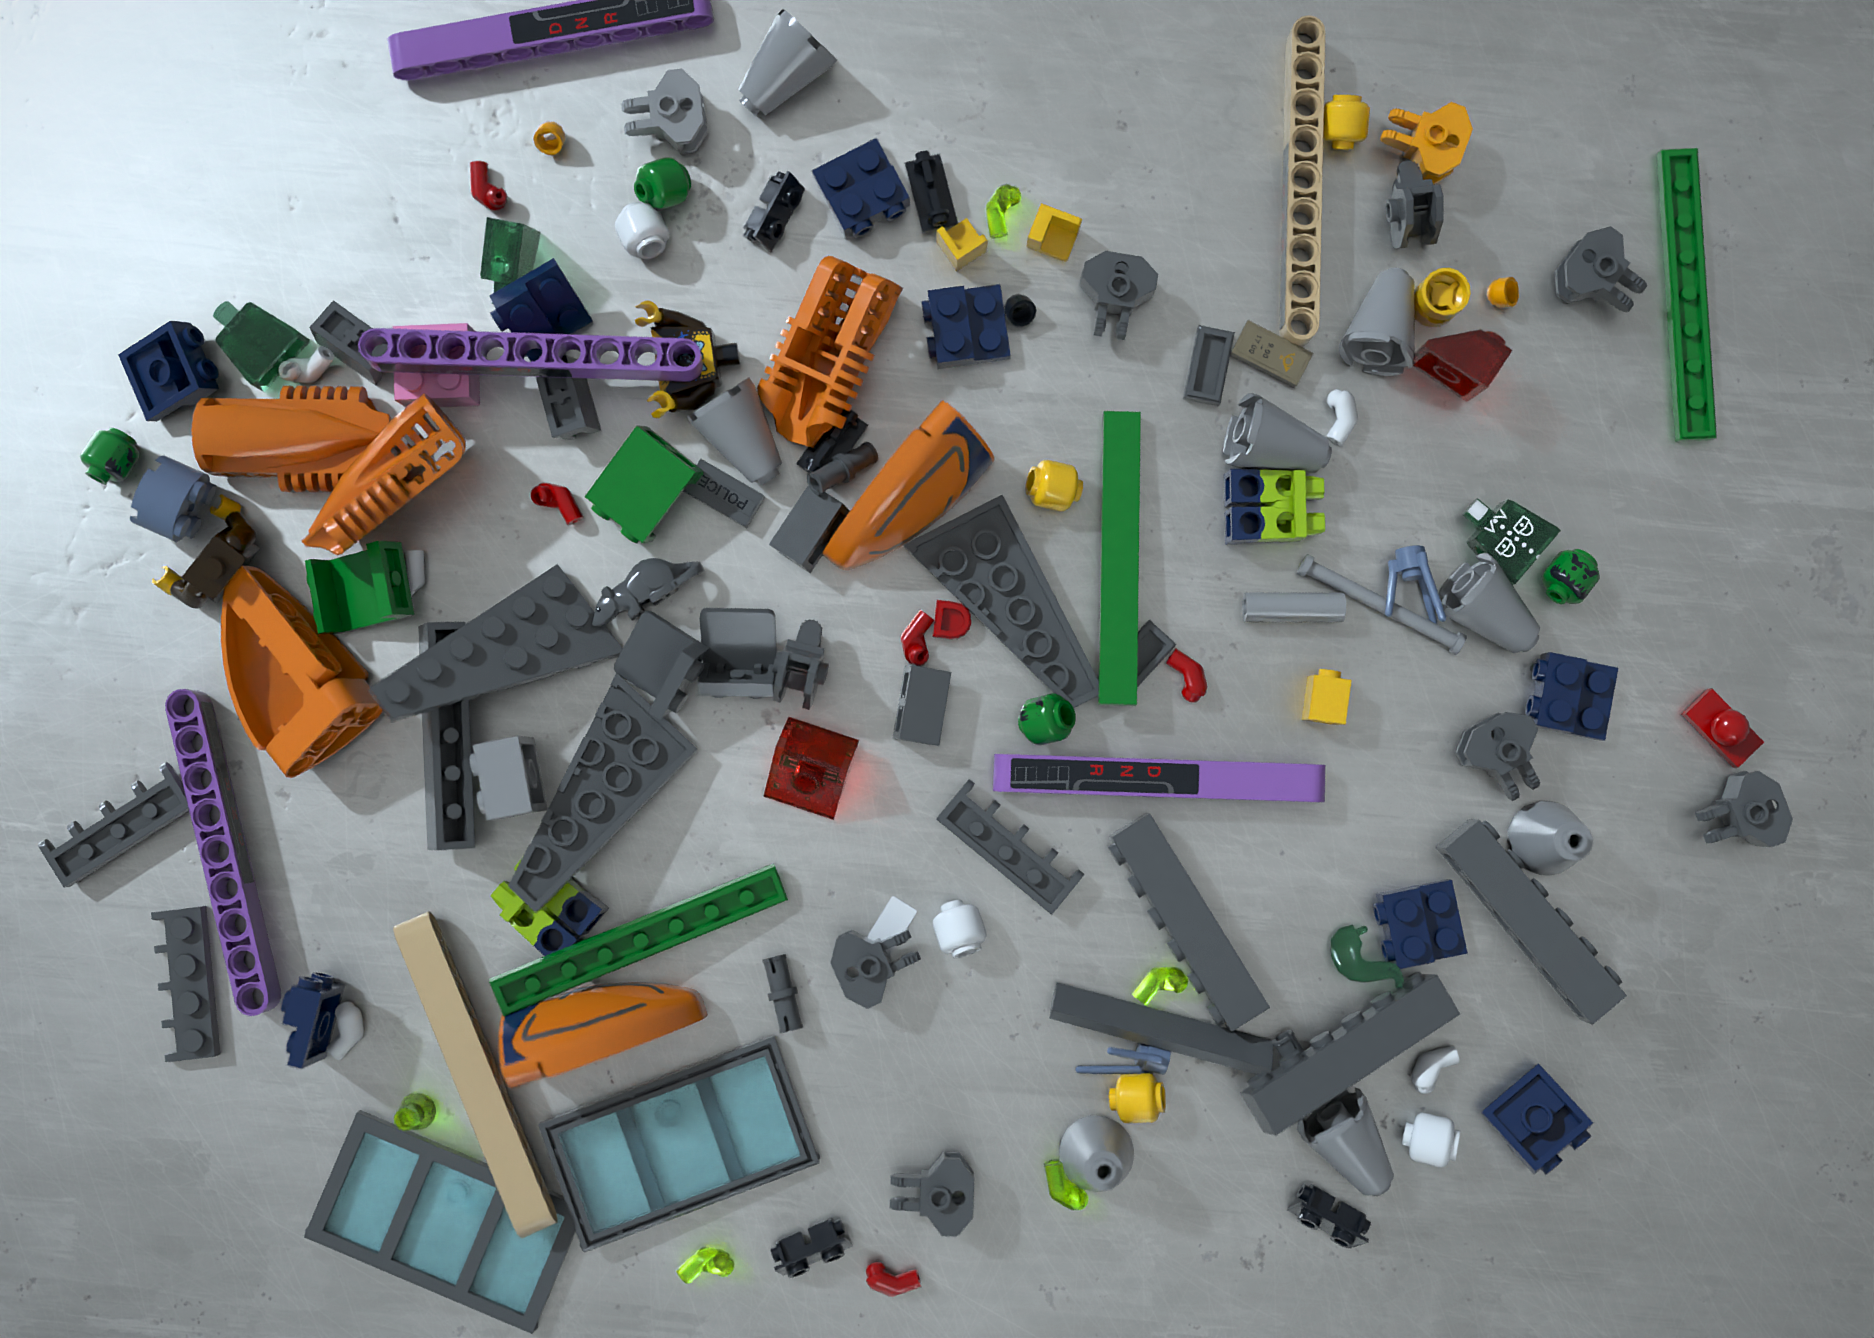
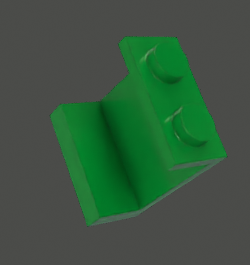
(641, 484)
(360, 588)

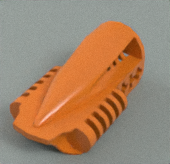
(824, 358)
(298, 439)
(378, 481)

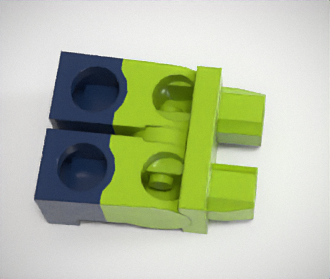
(1284, 507)
(558, 923)

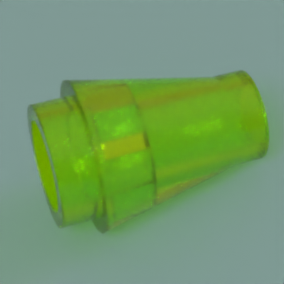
(420, 1107)

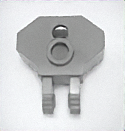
(674, 110)

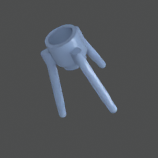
(1413, 565)
(1148, 1058)

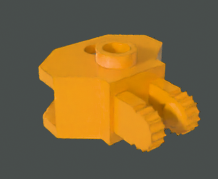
(1435, 140)

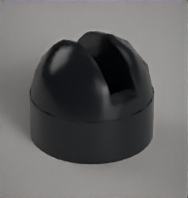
(1020, 310)

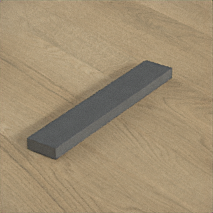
(1161, 1029)

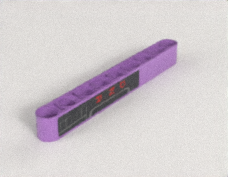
(538, 33)
(515, 347)
(1159, 778)
(209, 837)

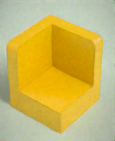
(1053, 232)
(961, 243)

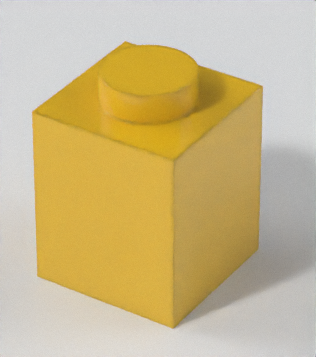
(1326, 698)

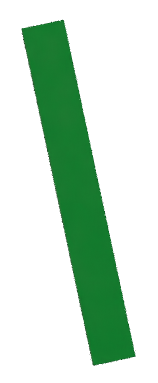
(1686, 295)
(1119, 559)
(637, 939)

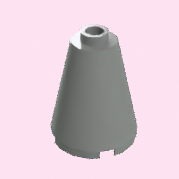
(783, 65)
(1384, 326)
(740, 431)
(1273, 439)
(1489, 605)
(1548, 838)
(1350, 1142)
(1096, 1153)

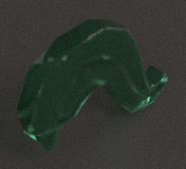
(1348, 960)

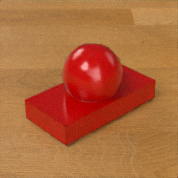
(1723, 728)

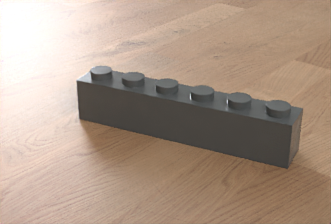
(447, 762)
(1531, 920)
(1188, 921)
(1348, 1053)

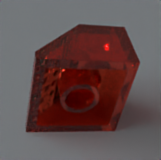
(1463, 361)
(810, 767)

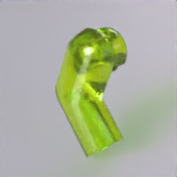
(997, 206)
(1160, 979)
(1062, 1189)
(706, 1260)

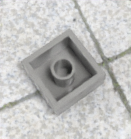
(508, 777)

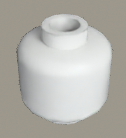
(642, 230)
(959, 929)
(1431, 1139)

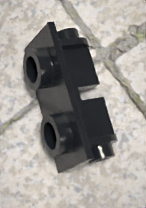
(930, 192)
(782, 196)
(833, 442)
(1316, 1213)
(798, 1255)

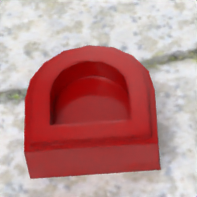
(951, 620)

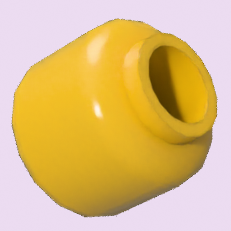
(1345, 121)
(1053, 485)
(1138, 1098)

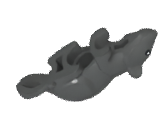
(647, 581)

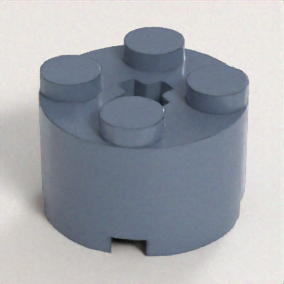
(171, 499)

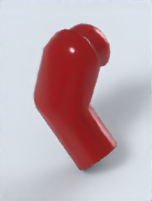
(483, 190)
(557, 497)
(914, 641)
(1193, 675)
(889, 1284)

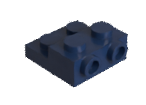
(862, 189)
(539, 304)
(966, 325)
(169, 369)
(1572, 695)
(1420, 924)
(312, 1010)
(1538, 1120)

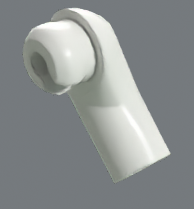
(306, 369)
(1346, 414)
(415, 569)
(350, 1029)
(1429, 1066)

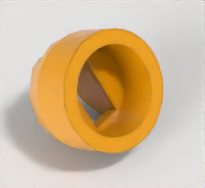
(553, 143)
(1503, 292)

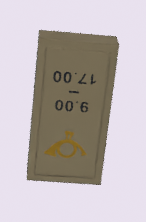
(1271, 354)

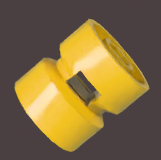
(1441, 297)

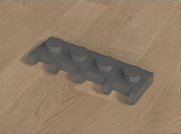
(118, 829)
(1007, 851)
(189, 983)

